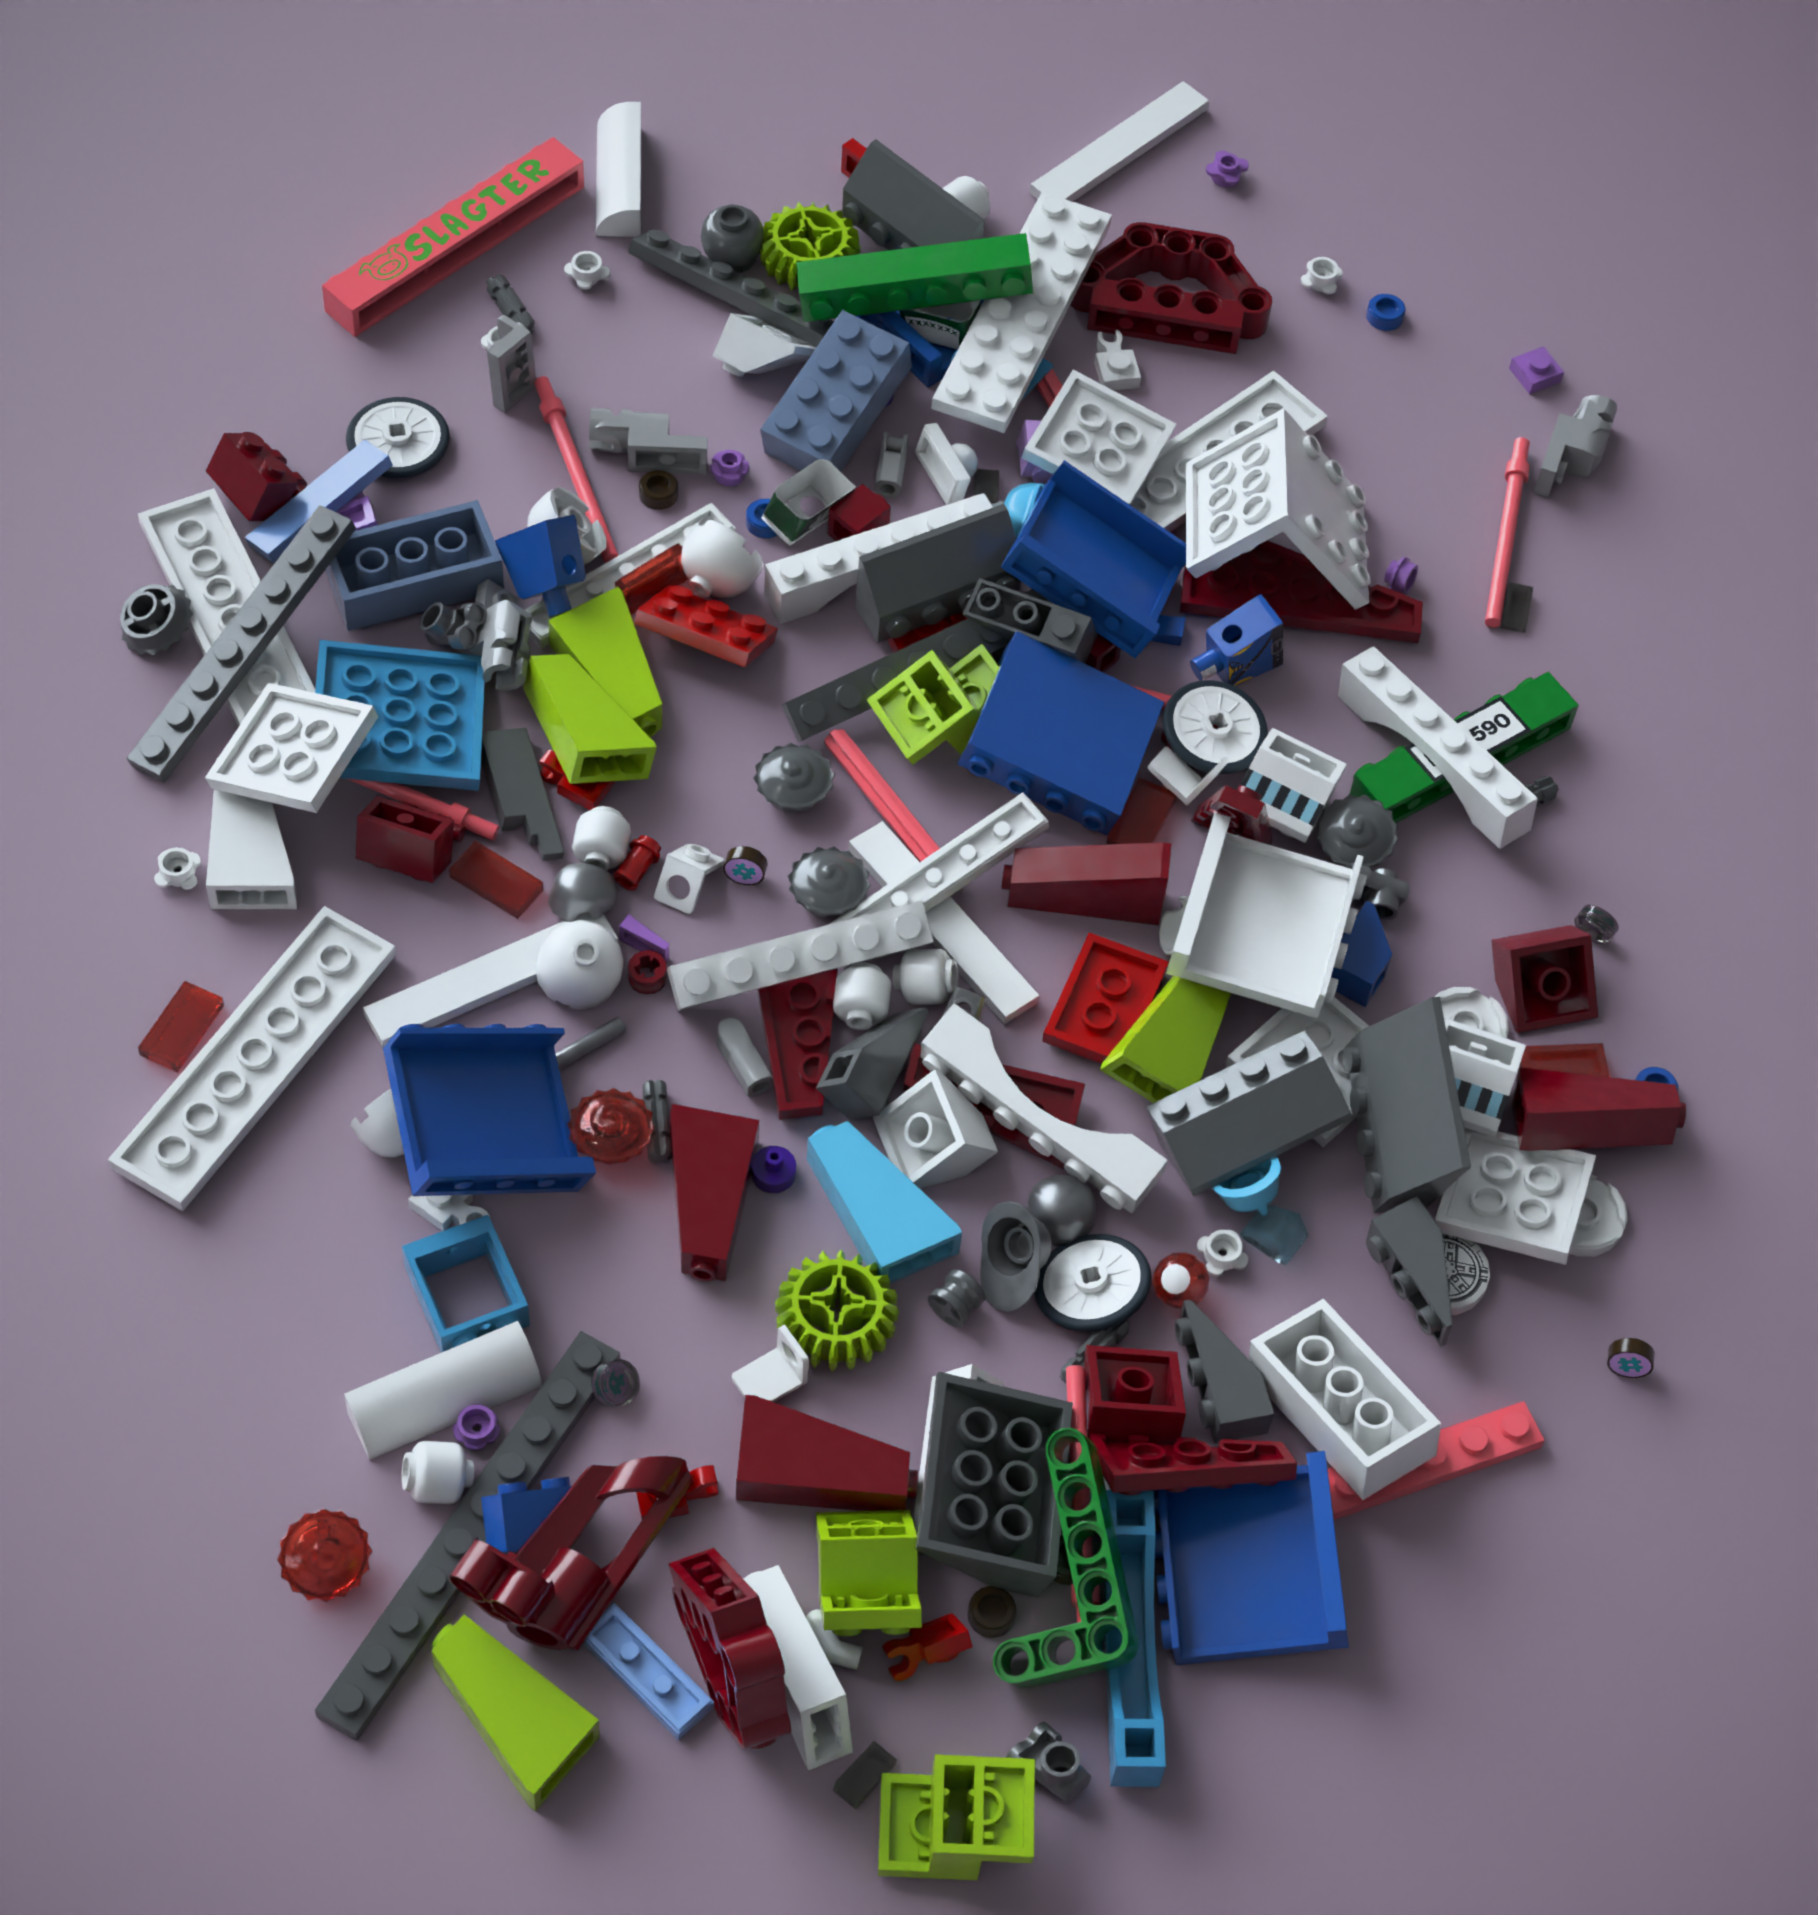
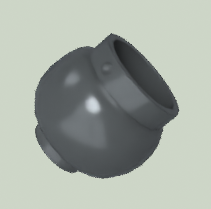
(732, 236)

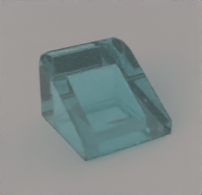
(1276, 1234)

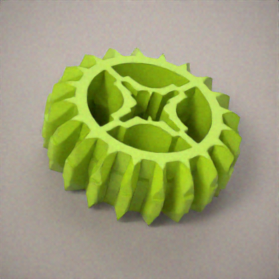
(805, 236)
(876, 1312)

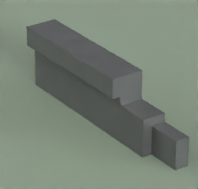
(519, 789)

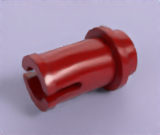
(642, 854)

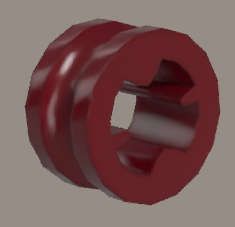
(641, 983)

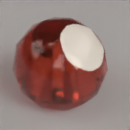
(1180, 1278)

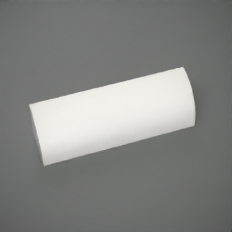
(619, 171)
(438, 1388)

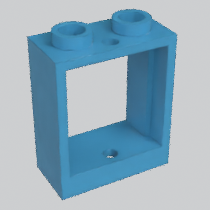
(454, 1248)

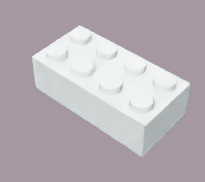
(1345, 1399)

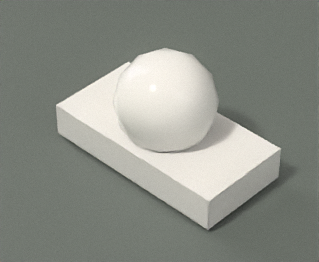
(946, 464)

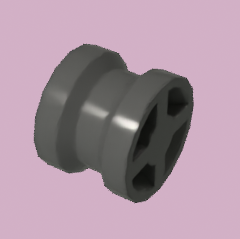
(956, 1298)

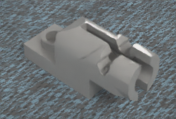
(647, 441)
(1577, 442)
(502, 637)

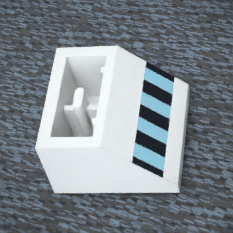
(1293, 783)
(1483, 1074)

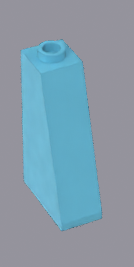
(880, 1205)

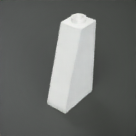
(247, 856)
(812, 1689)

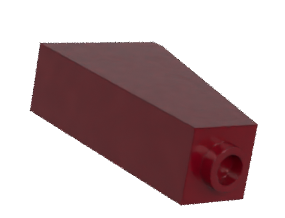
(1091, 880)
(1593, 1111)
(710, 1183)
(816, 1463)

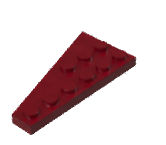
(1299, 596)

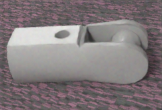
(891, 465)
(743, 1057)

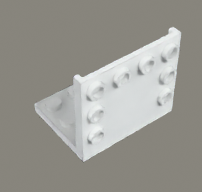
(1276, 483)

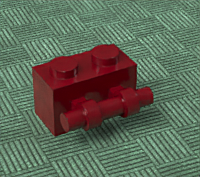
(253, 475)
(406, 839)

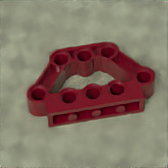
(1204, 320)
(732, 1648)

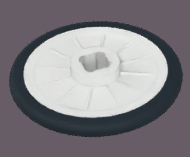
(403, 429)
(1190, 720)
(1093, 1283)

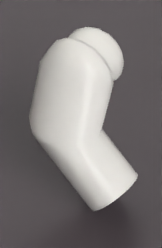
(836, 1651)

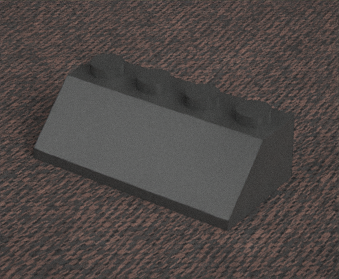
(903, 205)
(933, 573)
(1248, 1113)

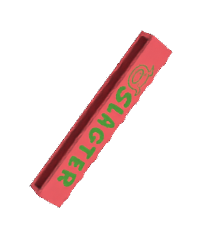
(453, 236)

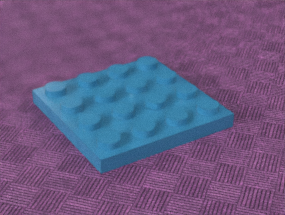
(425, 711)

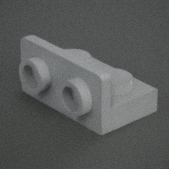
(511, 364)

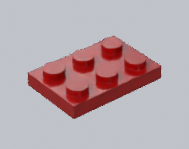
(706, 625)
(1103, 997)

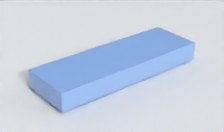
(648, 1672)

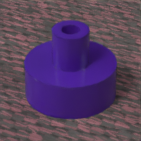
(773, 1169)

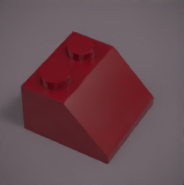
(1546, 977)
(1134, 1394)

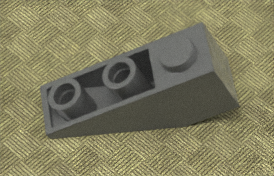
(1012, 611)
(867, 1067)
(1414, 1255)
(1229, 1384)

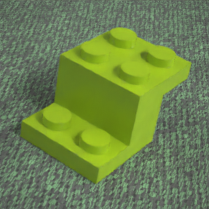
(935, 702)
(868, 1571)
(956, 1817)

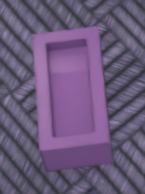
(641, 938)

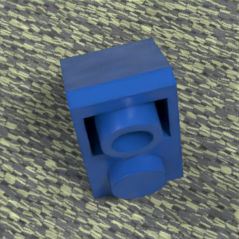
(1365, 958)
(517, 1513)

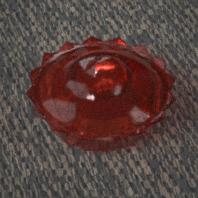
(611, 1126)
(324, 1555)

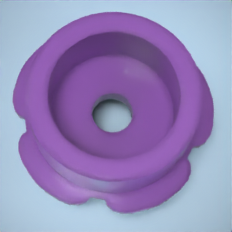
(729, 467)
(1401, 575)
(473, 1416)

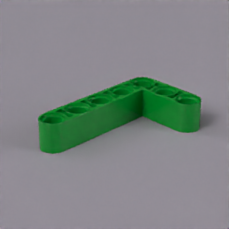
(1086, 1575)

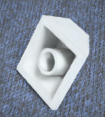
(758, 347)
(934, 1132)

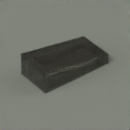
(987, 482)
(1516, 607)
(864, 1775)

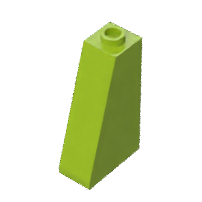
(609, 650)
(584, 724)
(1169, 1040)
(516, 1710)

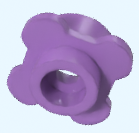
(1226, 169)

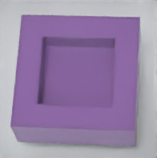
(1536, 370)

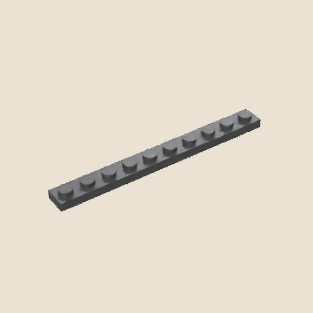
(427, 1590)

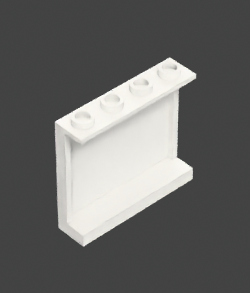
(1266, 922)

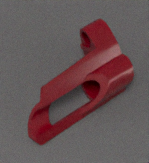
(548, 1588)

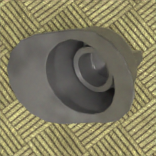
(1012, 1255)

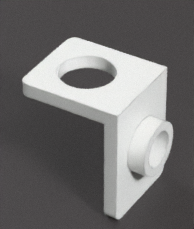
(1179, 776)
(693, 864)
(775, 1372)

